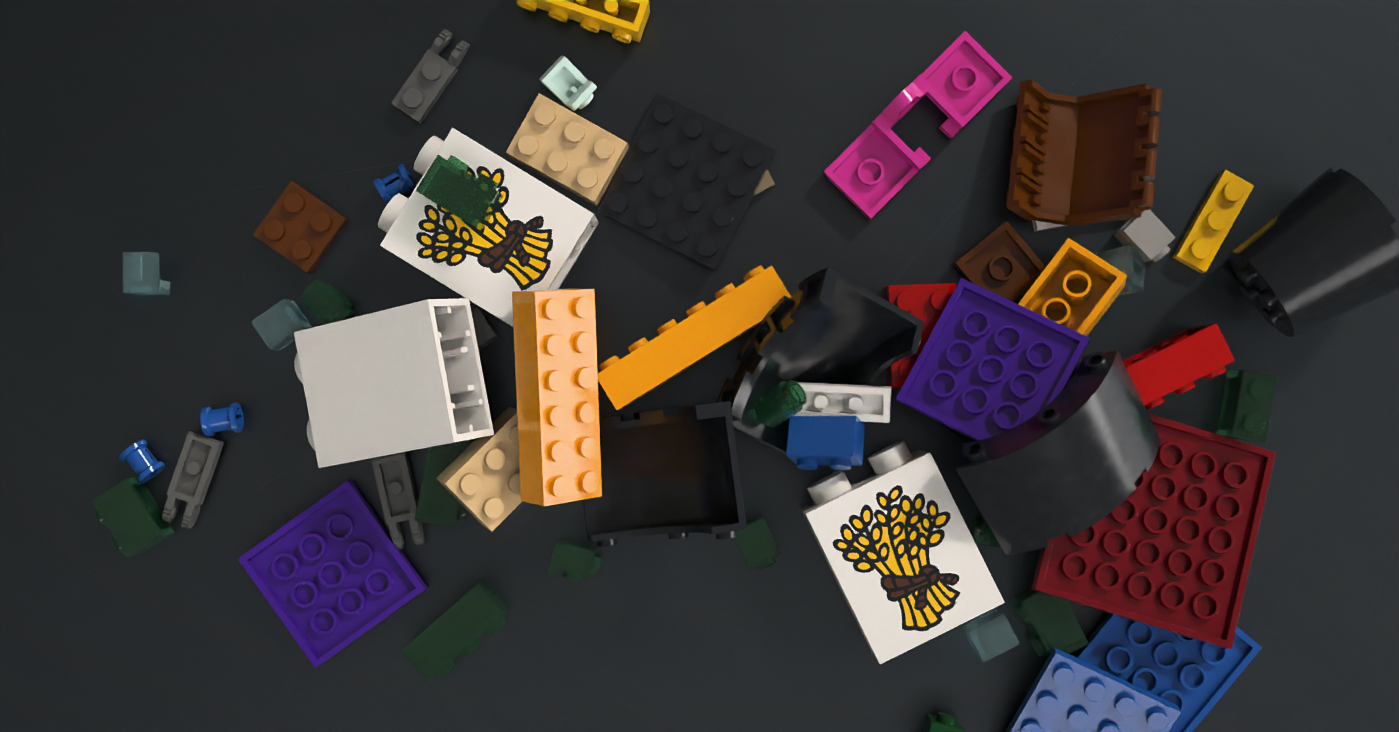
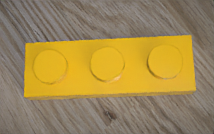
(1213, 221)

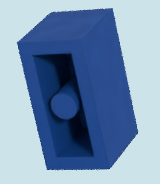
(825, 441)

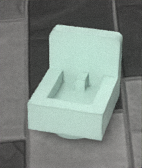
(568, 84)

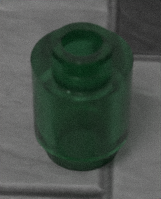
(327, 302)
(780, 403)

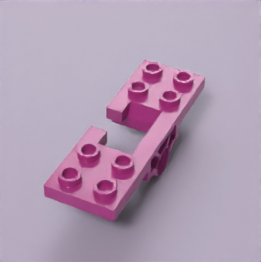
(879, 161)

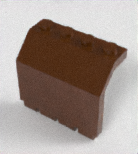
(1084, 154)

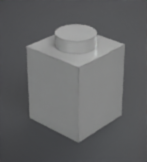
(1147, 235)

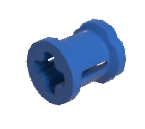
(395, 183)
(222, 419)
(142, 461)

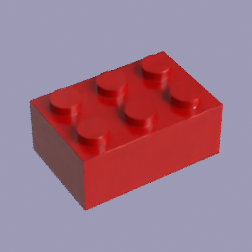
(926, 304)
(1178, 363)

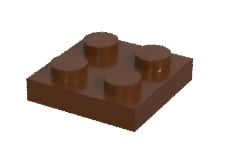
(300, 227)
(1001, 263)

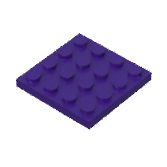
(990, 364)
(332, 573)

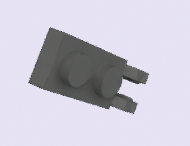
(429, 78)
(192, 477)
(398, 496)

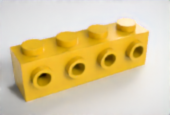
(620, 17)

